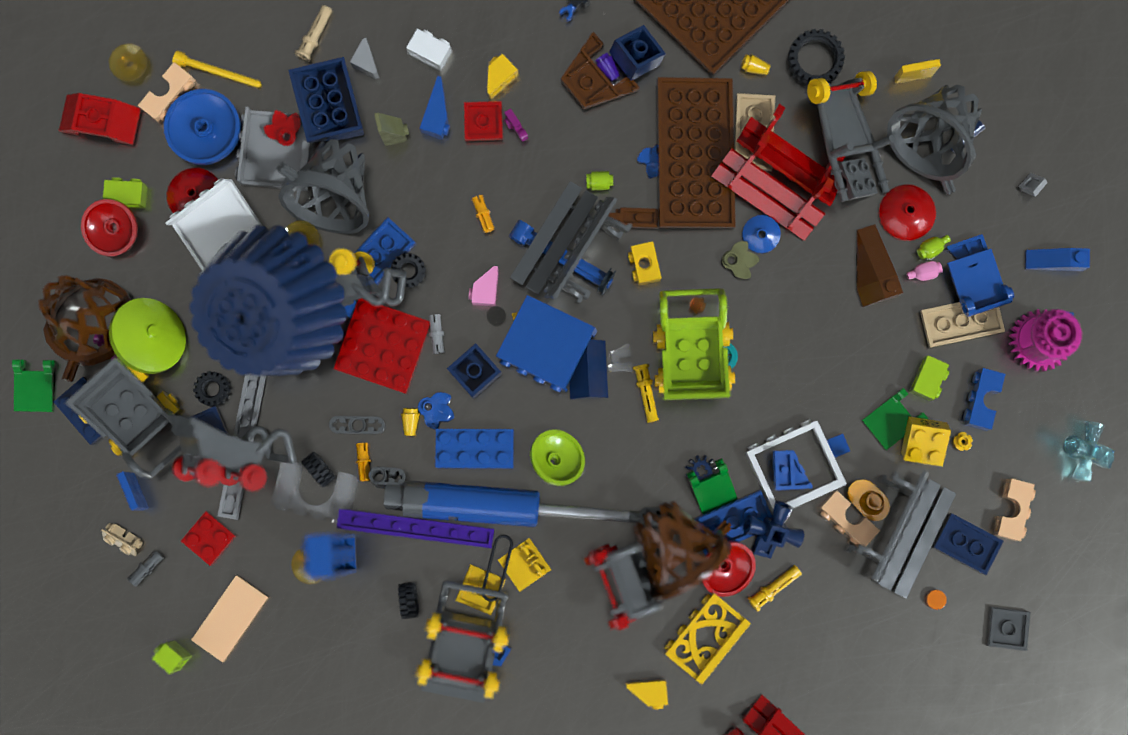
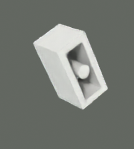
(429, 49)

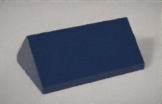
(590, 375)

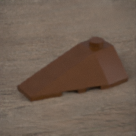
(874, 269)

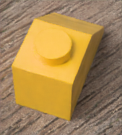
(500, 74)
(651, 692)

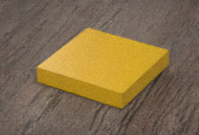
(917, 71)
(475, 577)

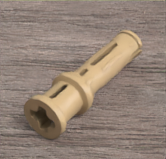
(310, 40)

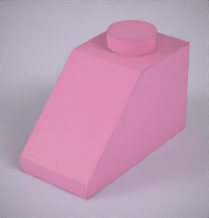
(485, 289)

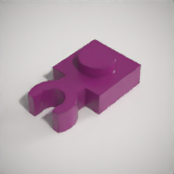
(513, 122)

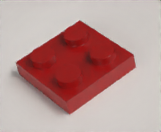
(483, 121)
(208, 538)

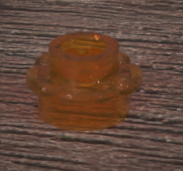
(697, 305)

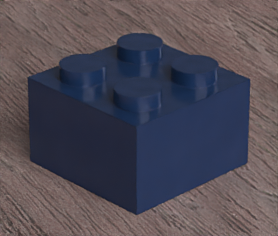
(637, 52)
(474, 371)

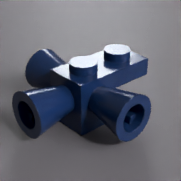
(773, 531)

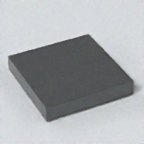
(1008, 628)

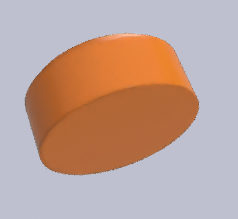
(936, 599)

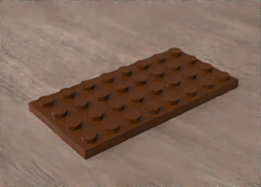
(692, 142)

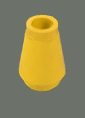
(755, 65)
(410, 420)

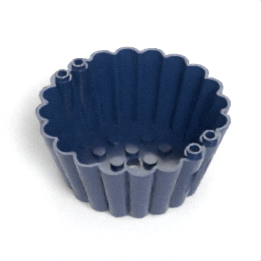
(286, 302)

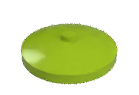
(147, 335)

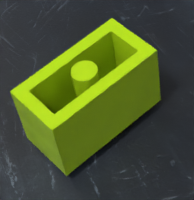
(131, 193)
(929, 378)
(171, 656)

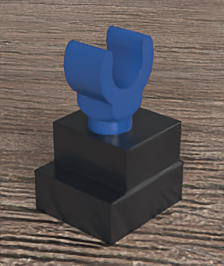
(574, 5)

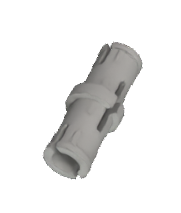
(436, 334)

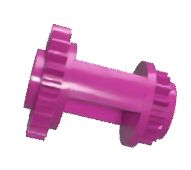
(1045, 338)

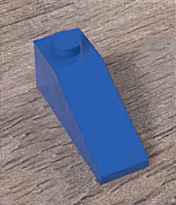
(435, 118)
(1058, 259)

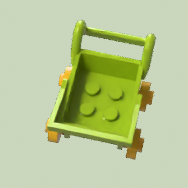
(694, 353)

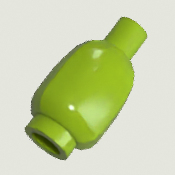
(932, 247)

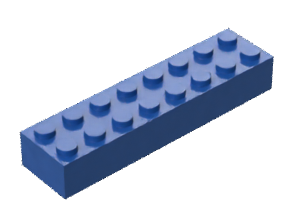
(329, 555)

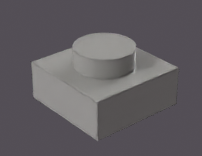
(1033, 184)

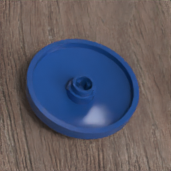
(202, 126)

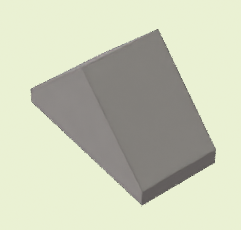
(364, 61)

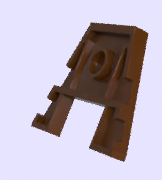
(588, 82)

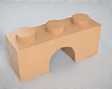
(179, 82)
(1021, 495)
(835, 508)

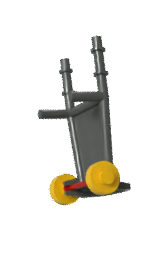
(845, 124)

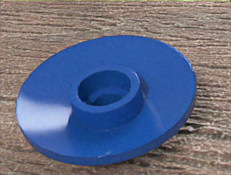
(751, 231)

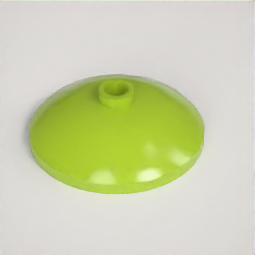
(565, 453)

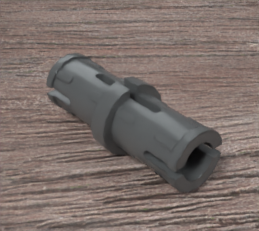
(145, 568)

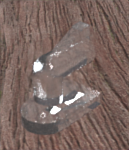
(620, 353)

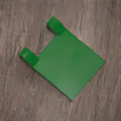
(33, 388)
(890, 420)
(713, 490)

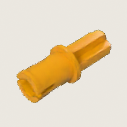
(483, 213)
(363, 461)

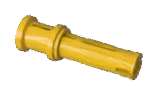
(650, 415)
(767, 593)

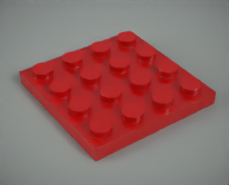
(382, 346)

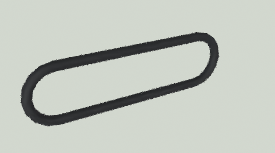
(505, 568)

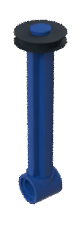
(524, 234)

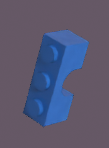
(978, 414)

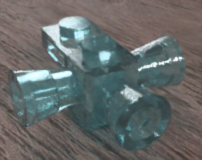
(1088, 451)

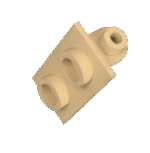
(114, 535)

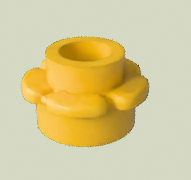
(958, 441)

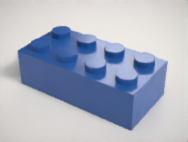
(474, 449)

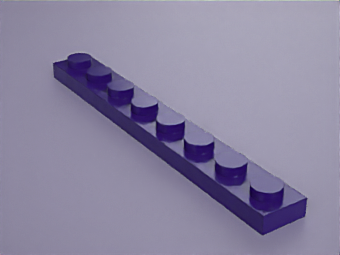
(415, 528)

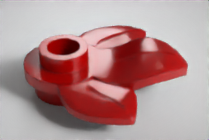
(283, 125)

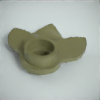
(742, 260)

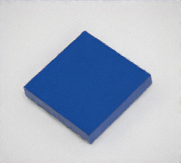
(132, 491)

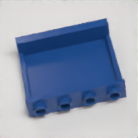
(545, 343)

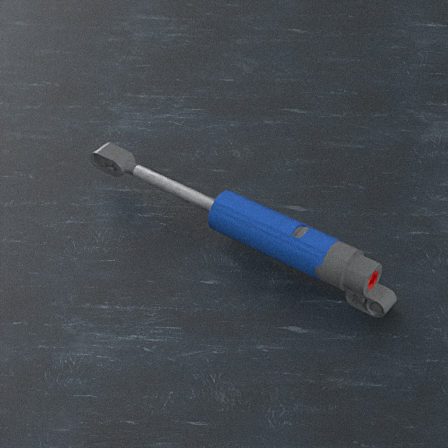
(484, 503)

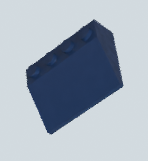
(326, 101)

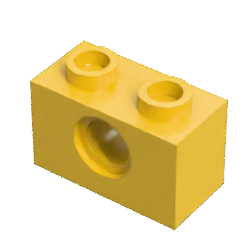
(644, 252)

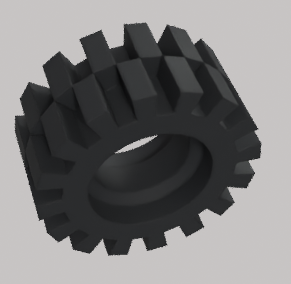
(418, 264)
(204, 380)
(318, 469)
(408, 600)

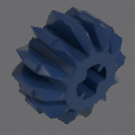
(706, 465)

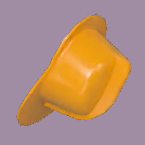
(869, 500)

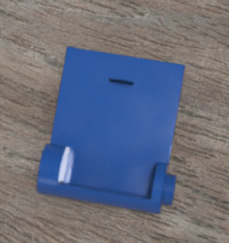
(979, 285)

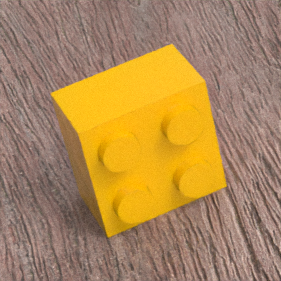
(925, 441)

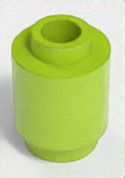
(599, 180)

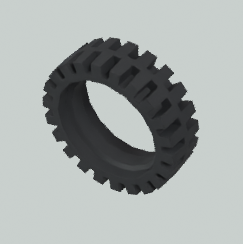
(825, 38)

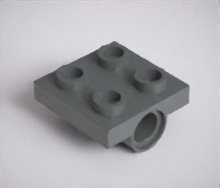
(857, 179)

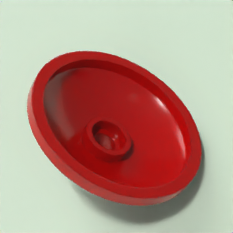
(185, 181)
(901, 223)
(98, 229)
(734, 573)

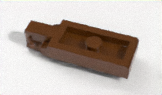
(637, 217)

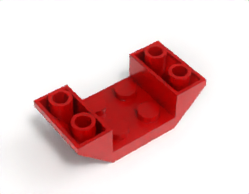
(100, 117)

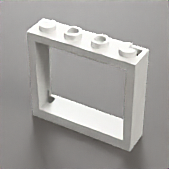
(788, 434)

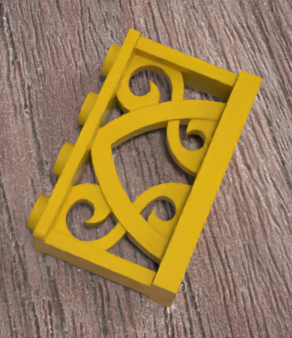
(716, 655)

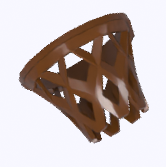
(86, 354)
(674, 554)

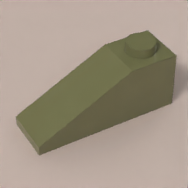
(391, 129)

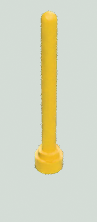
(183, 60)

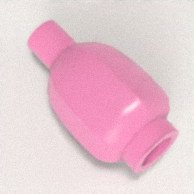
(925, 271)

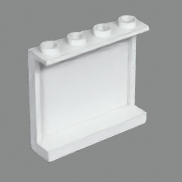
(213, 220)

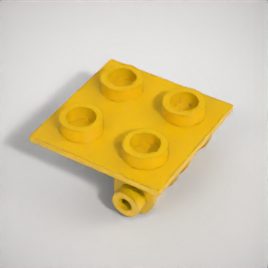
(525, 565)

